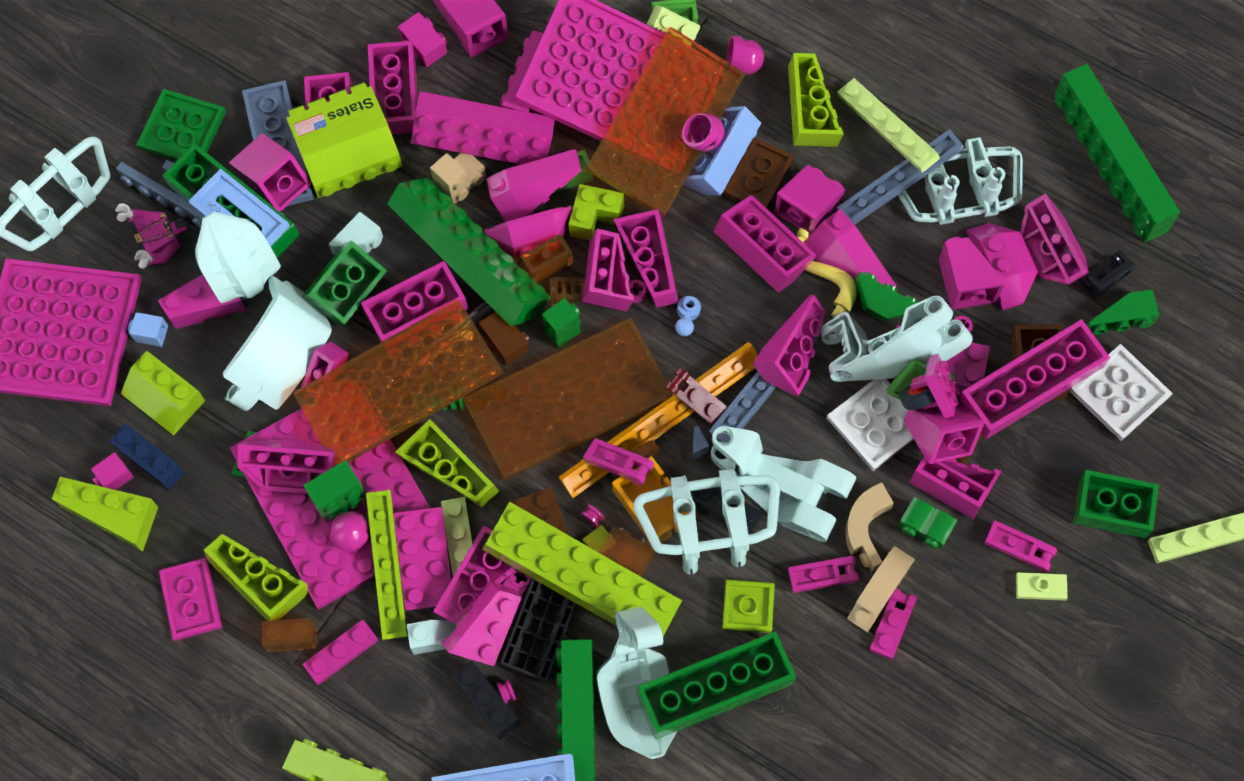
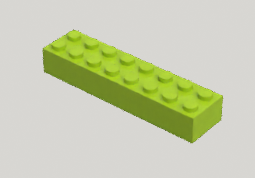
(575, 569)

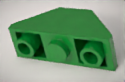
(880, 299)

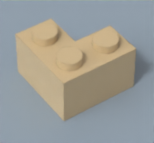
(457, 175)

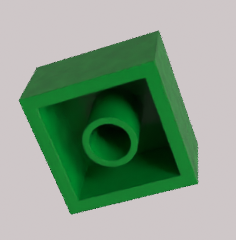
(336, 491)

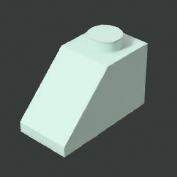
(361, 232)
(429, 635)

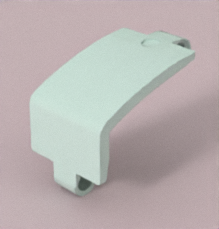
(277, 349)

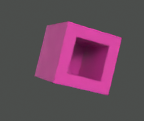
(111, 472)

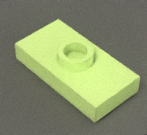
(1041, 586)

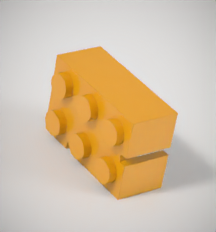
(658, 511)

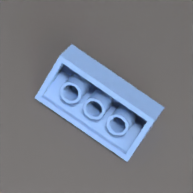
(717, 166)

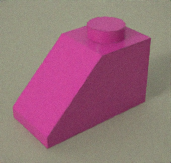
(323, 361)

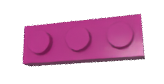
(340, 652)

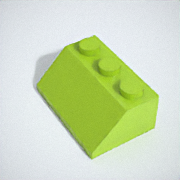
(161, 393)

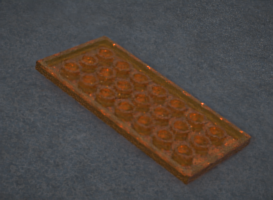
(645, 144)
(398, 383)
(567, 398)

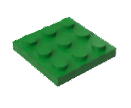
(178, 124)

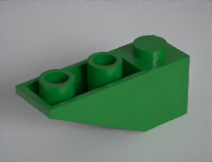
(1130, 311)

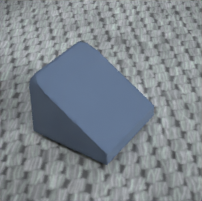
(700, 444)

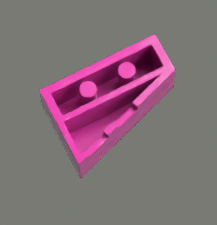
(605, 274)
(196, 303)
(955, 484)
(485, 626)

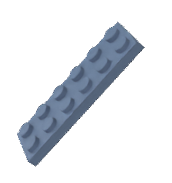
(267, 114)

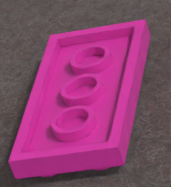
(422, 557)

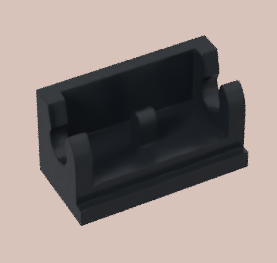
(1107, 274)

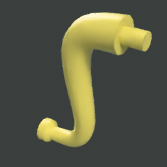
(847, 285)

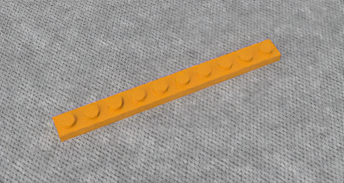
(663, 417)

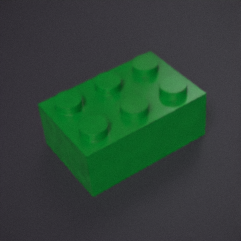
(344, 283)
(1116, 504)

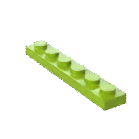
(386, 565)

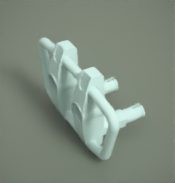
(69, 177)
(985, 188)
(734, 516)

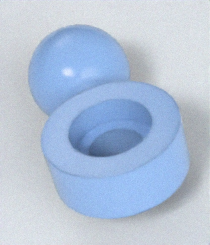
(685, 325)

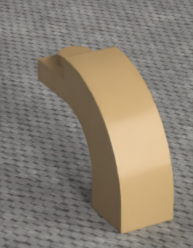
(866, 508)
(880, 588)

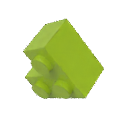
(594, 205)

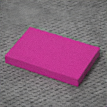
(190, 599)

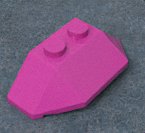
(528, 232)
(1052, 242)
(1009, 258)
(284, 463)

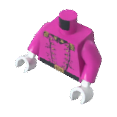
(153, 234)

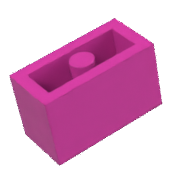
(427, 43)

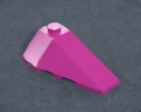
(526, 186)
(842, 246)
(472, 579)

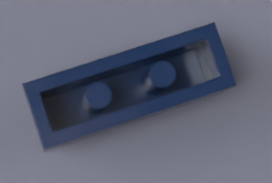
(146, 456)

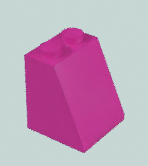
(270, 172)
(808, 199)
(968, 275)
(941, 437)

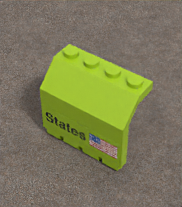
(344, 139)

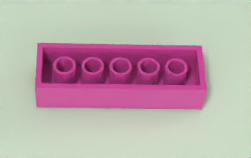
(481, 129)
(1035, 378)

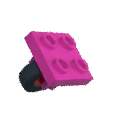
(932, 389)

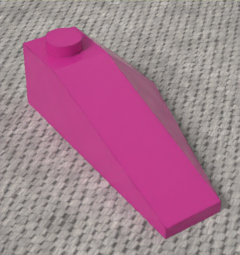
(788, 352)

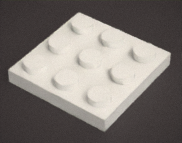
(1121, 393)
(872, 423)

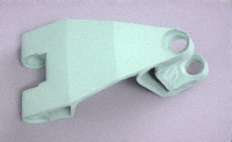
(923, 333)
(799, 481)

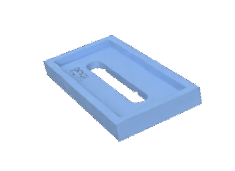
(223, 185)

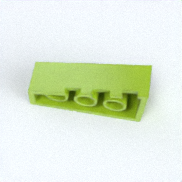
(811, 110)
(442, 460)
(113, 511)
(263, 585)
(318, 765)

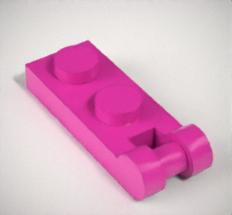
(618, 461)
(1020, 546)
(822, 574)
(892, 625)

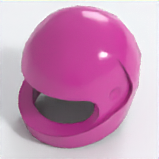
(744, 55)
(705, 132)
(349, 531)

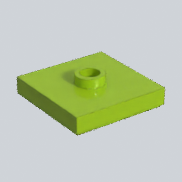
(748, 606)

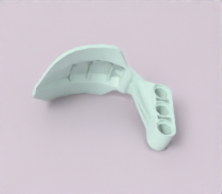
(234, 257)
(619, 676)

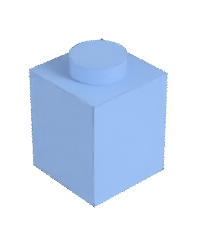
(148, 329)

